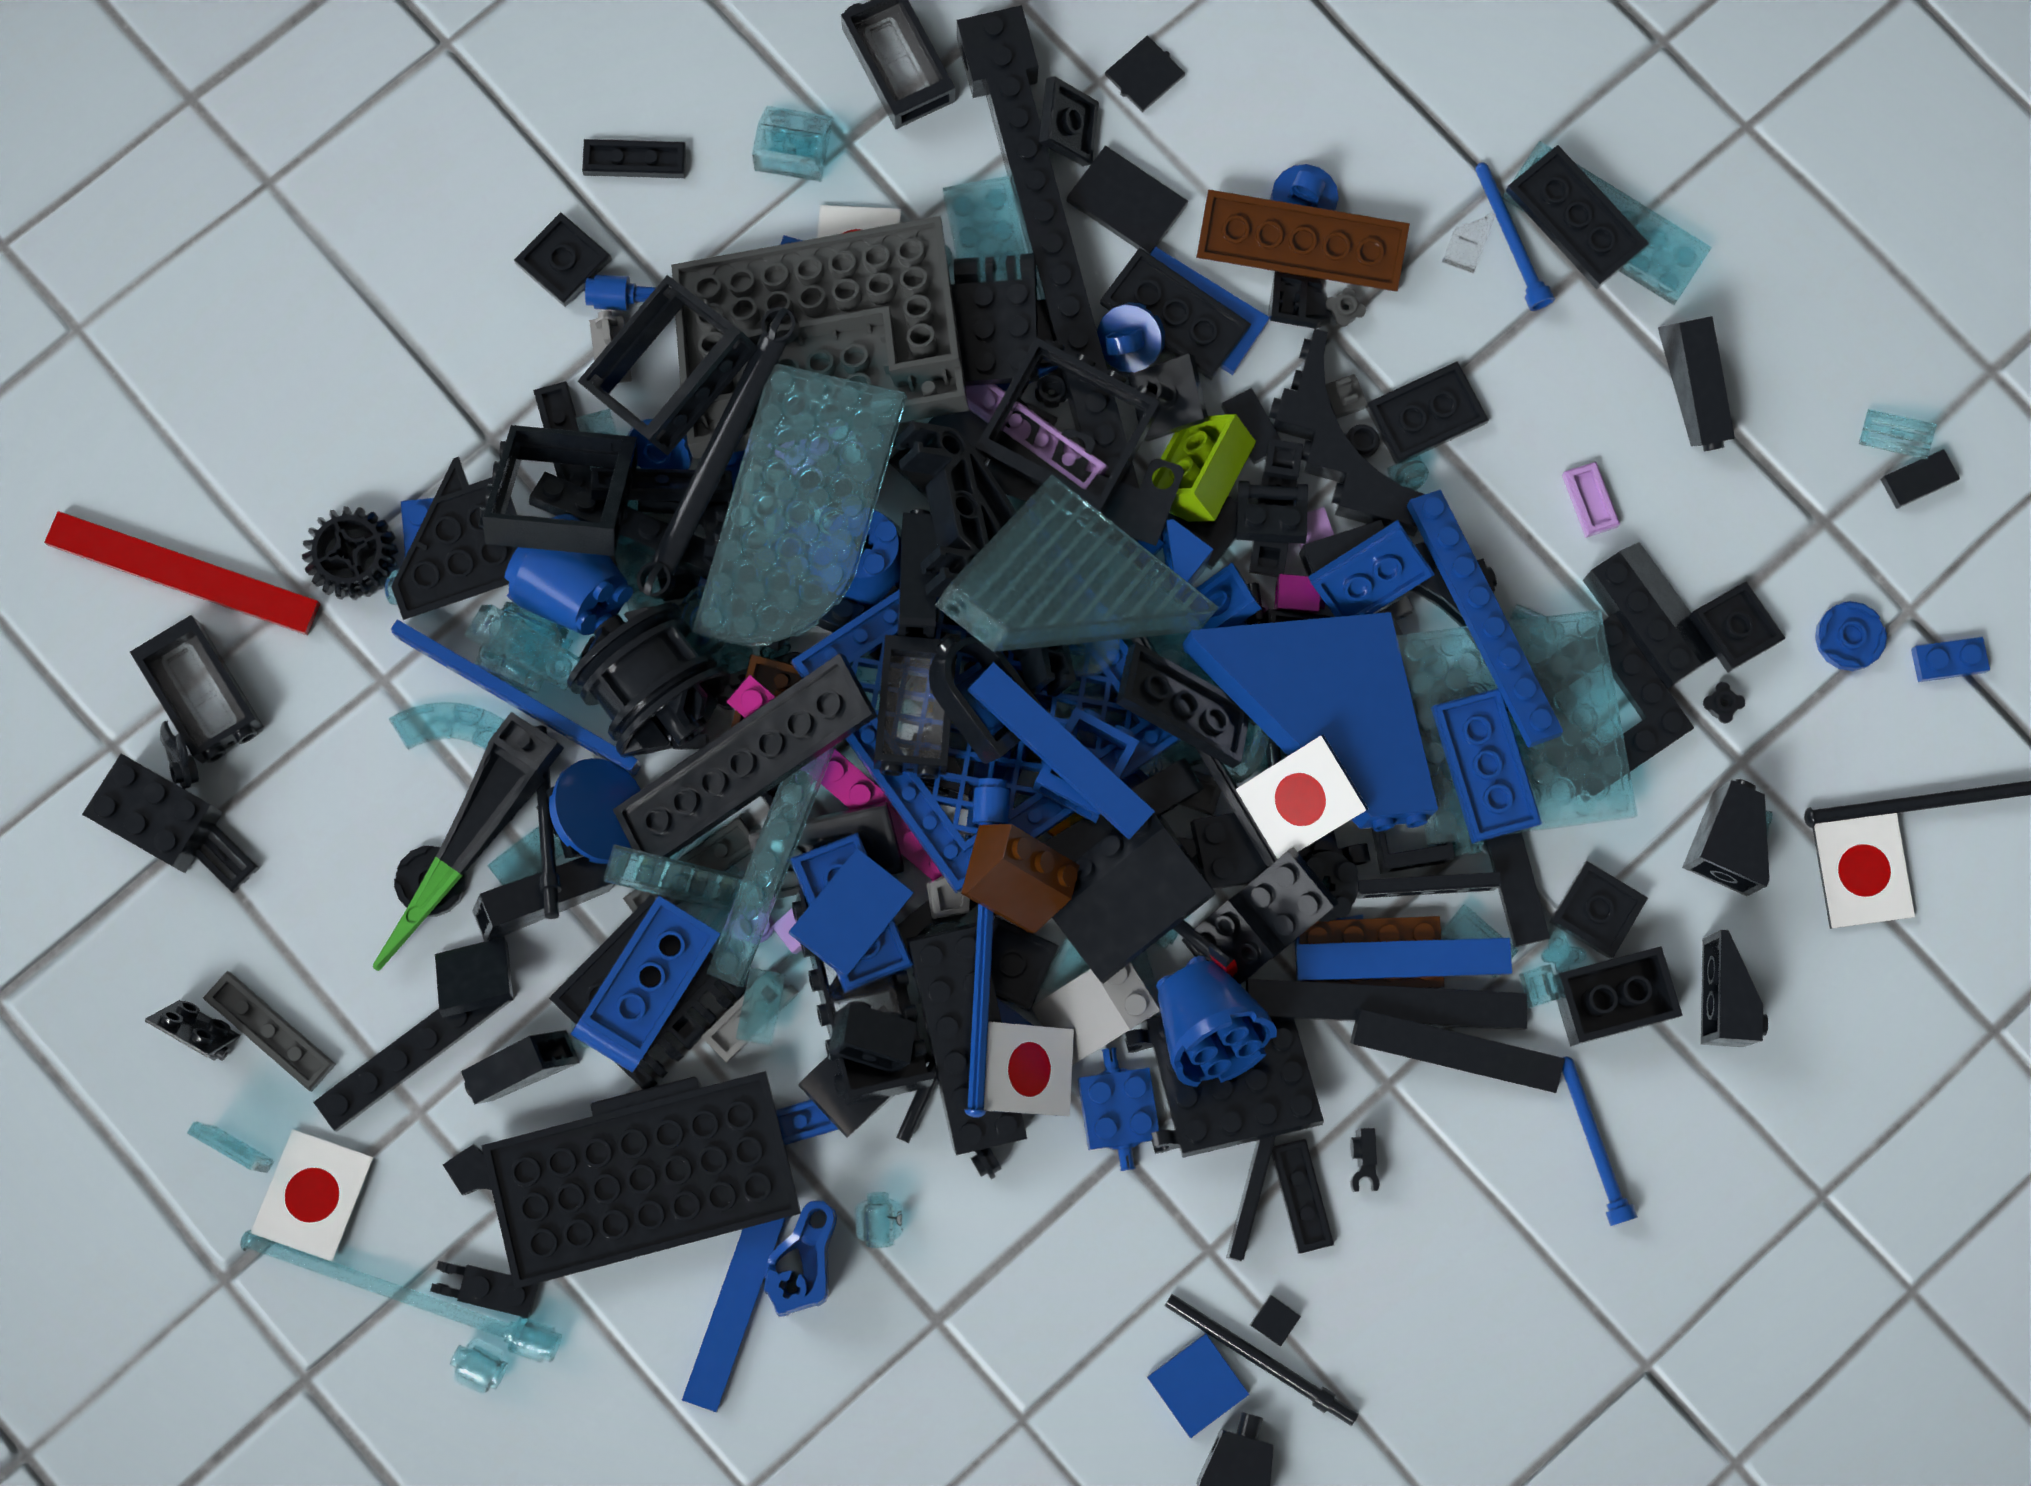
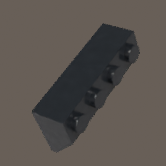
(1650, 613)

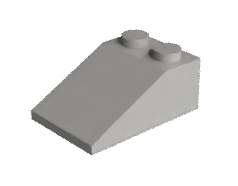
(1097, 1009)

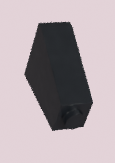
(519, 1066)

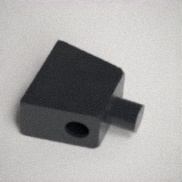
(1239, 1457)

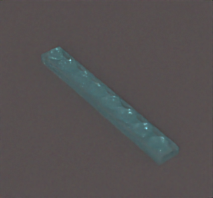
(767, 872)

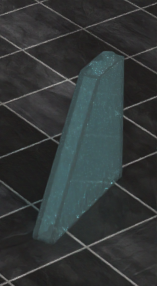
(1068, 579)

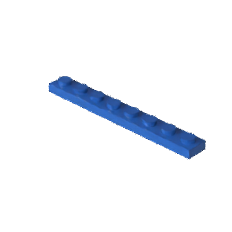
(1484, 619)

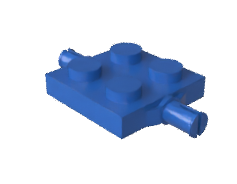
(1118, 1108)

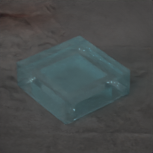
(1540, 986)

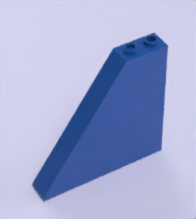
(1332, 681)

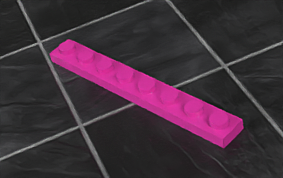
(843, 780)

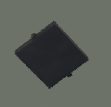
(1144, 73)

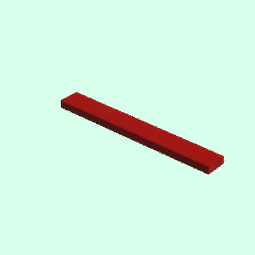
(182, 573)

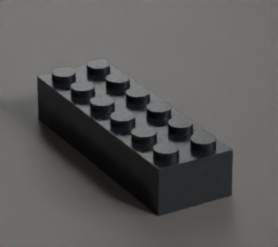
(945, 987)

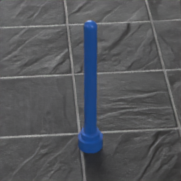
(1537, 293)
(1618, 1208)

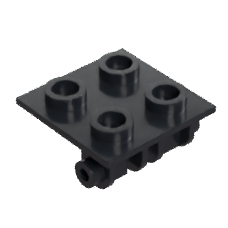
(194, 1029)

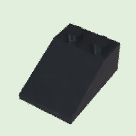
(1729, 999)

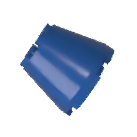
(878, 565)
(567, 586)
(1211, 1023)

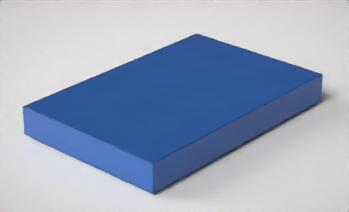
(1372, 573)
(851, 913)

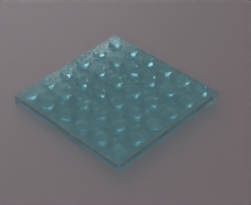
(1572, 777)

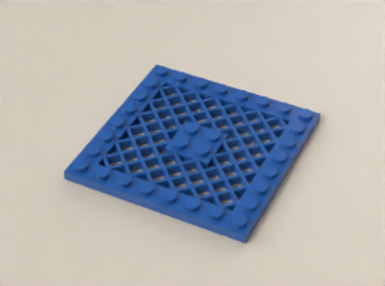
(909, 794)

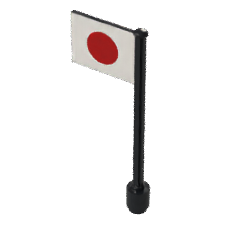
(1291, 800)
(1864, 852)

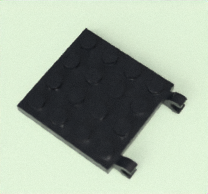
(1256, 1105)

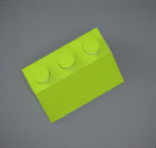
(1211, 462)

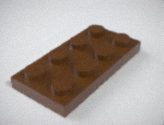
(1378, 931)

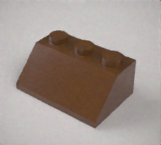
(1018, 876)

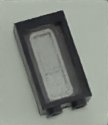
(898, 59)
(197, 690)
(911, 723)

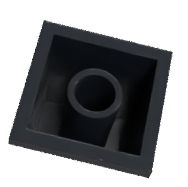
(1732, 839)

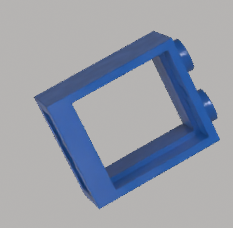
(1059, 789)

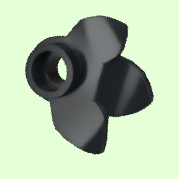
(181, 765)

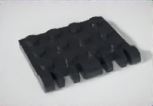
(995, 318)
(583, 984)

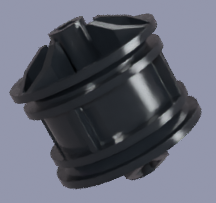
(648, 680)

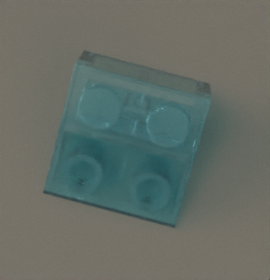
(792, 143)

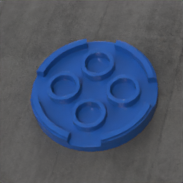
(585, 804)

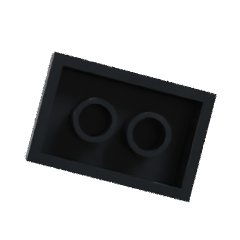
(152, 813)
(1616, 996)

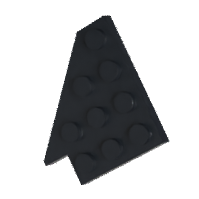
(450, 551)

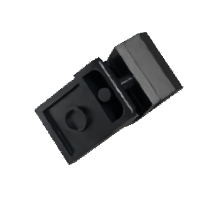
(1267, 914)

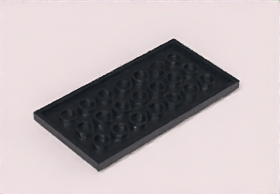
(640, 1179)

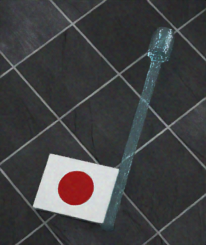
(309, 1215)

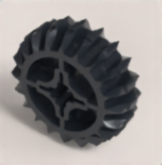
(337, 556)

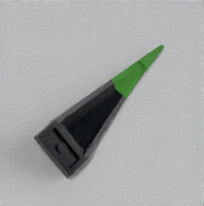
(501, 786)

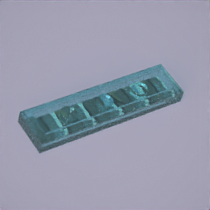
(672, 878)

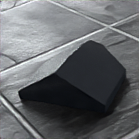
(1298, 301)

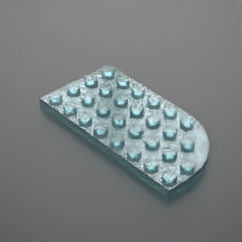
(799, 506)

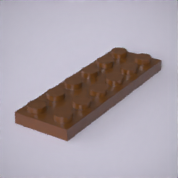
(1302, 240)

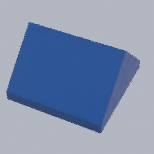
(1184, 552)

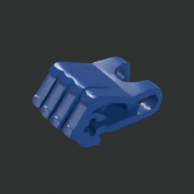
(813, 1251)

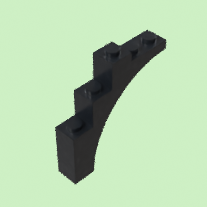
(1329, 454)
(1323, 551)

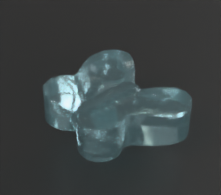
(1561, 953)

